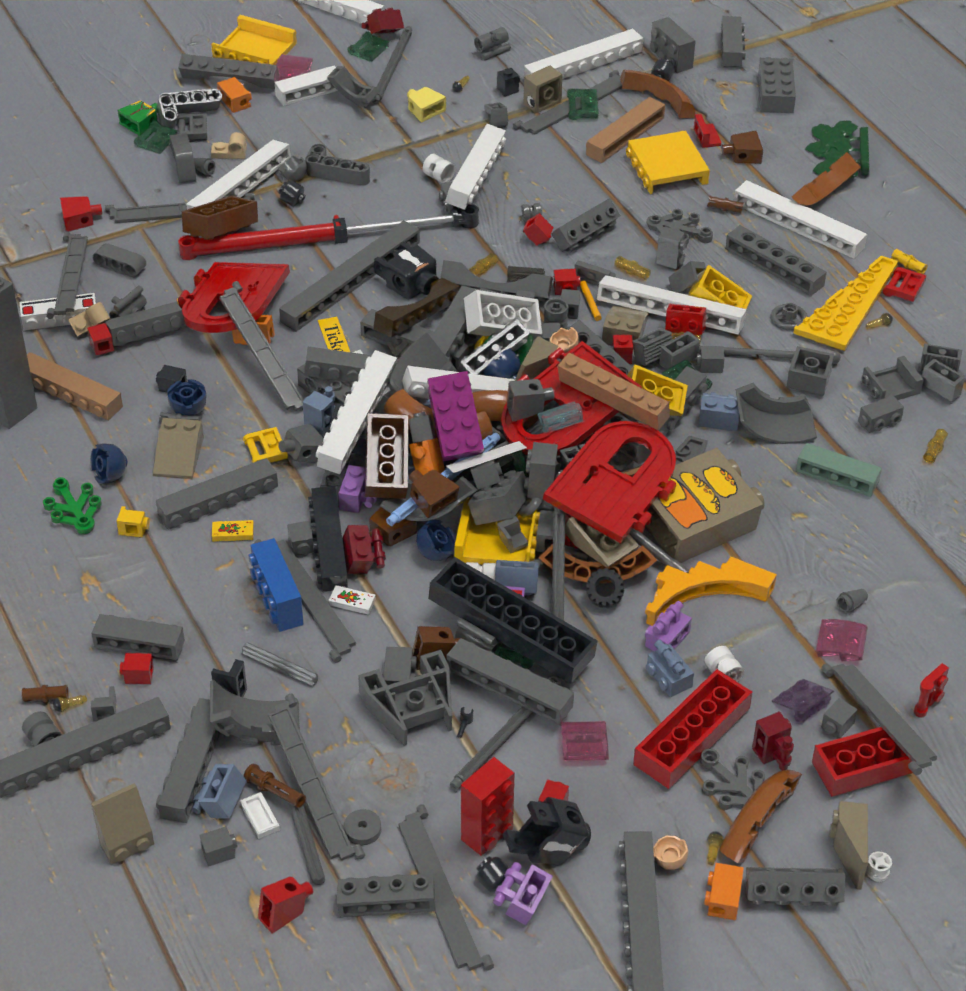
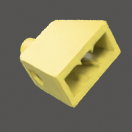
(426, 103)

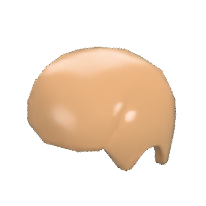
(565, 339)
(670, 852)

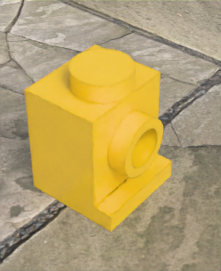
(132, 522)

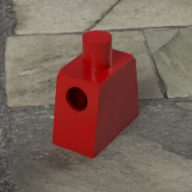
(78, 212)
(282, 902)

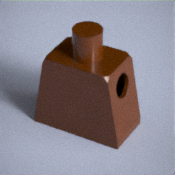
(744, 148)
(432, 491)
(391, 534)
(432, 639)

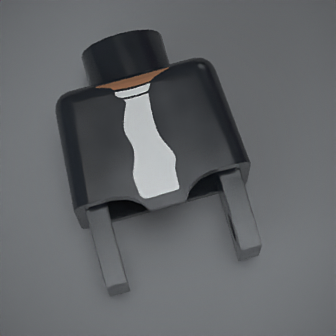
(409, 271)
(550, 832)

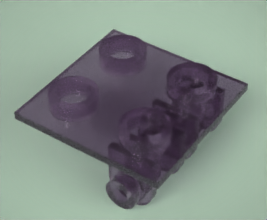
(804, 699)

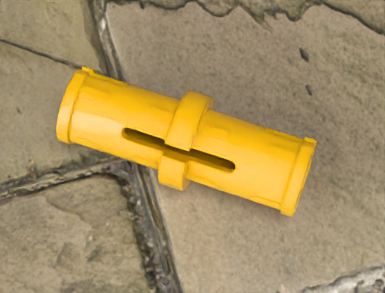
(909, 261)

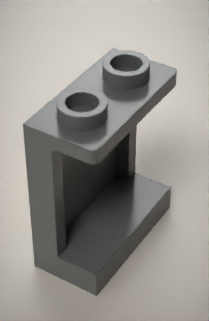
(898, 381)

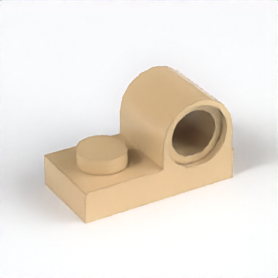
(233, 150)
(90, 317)

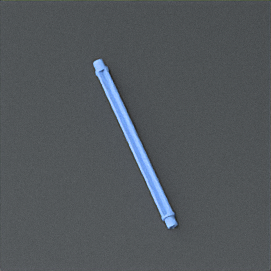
(409, 506)

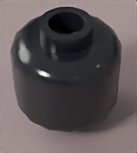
(663, 68)
(292, 193)
(491, 873)

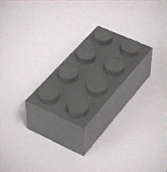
(776, 85)

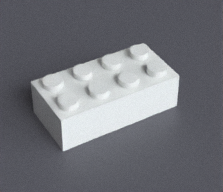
(492, 311)

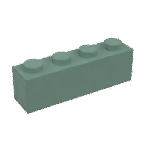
(838, 469)

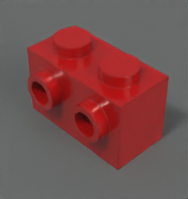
(685, 318)

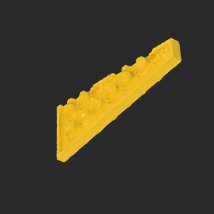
(846, 309)

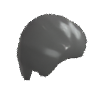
(294, 168)

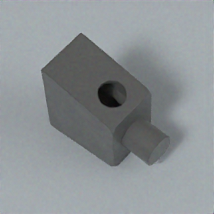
(527, 398)
(302, 443)

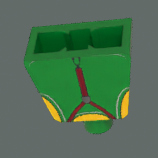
(137, 116)

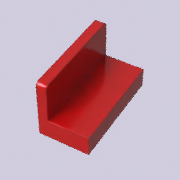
(706, 133)

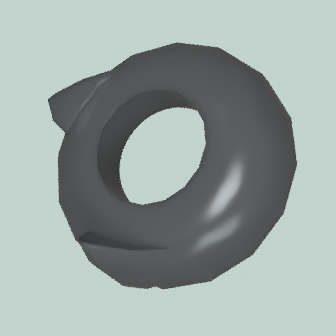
(529, 506)

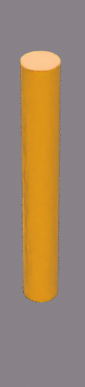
(589, 298)

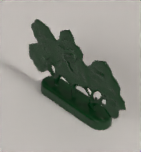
(835, 145)

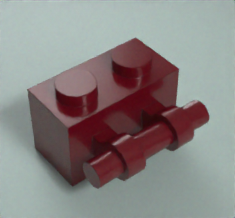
(384, 21)
(358, 549)
(773, 740)

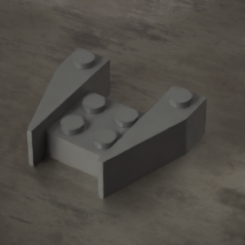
(410, 700)

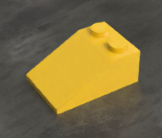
(720, 289)
(661, 386)

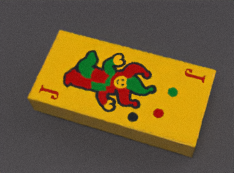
(232, 530)

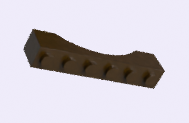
(396, 319)

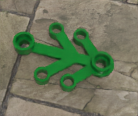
(83, 522)

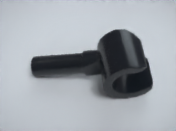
(465, 719)

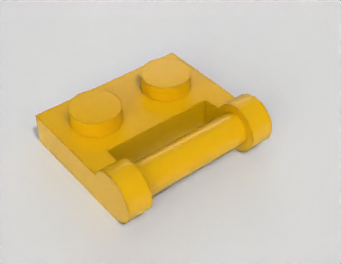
(269, 440)

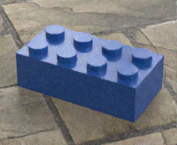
(276, 585)

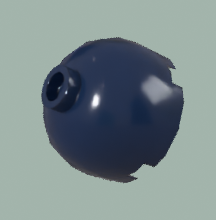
(505, 366)
(187, 397)
(108, 462)
(435, 541)

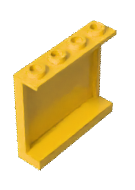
(256, 42)
(666, 159)
(483, 544)

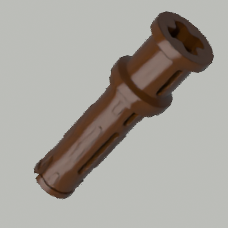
(259, 778)

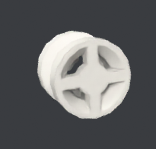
(877, 860)

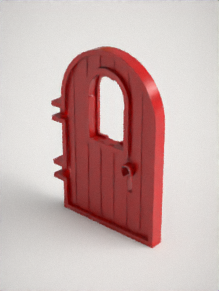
(259, 287)
(593, 414)
(610, 497)

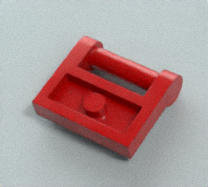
(909, 287)
(931, 689)

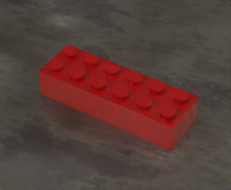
(692, 728)

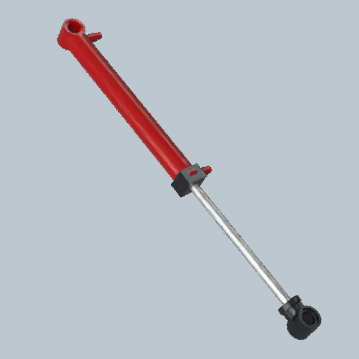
(191, 246)

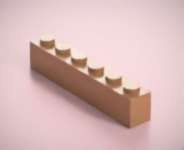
(625, 128)
(74, 387)
(614, 391)

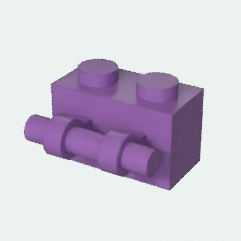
(353, 490)
(670, 627)
(528, 895)

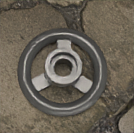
(789, 314)

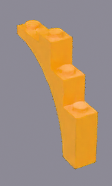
(704, 580)

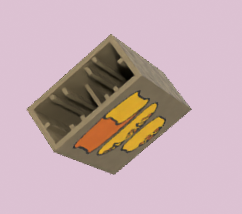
(706, 508)

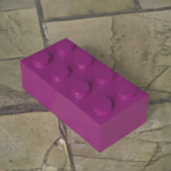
(455, 416)

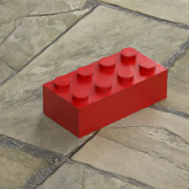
(859, 761)
(487, 806)

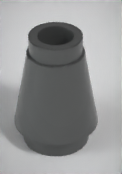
(204, 165)
(850, 600)

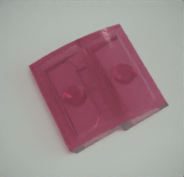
(292, 66)
(842, 639)
(584, 741)

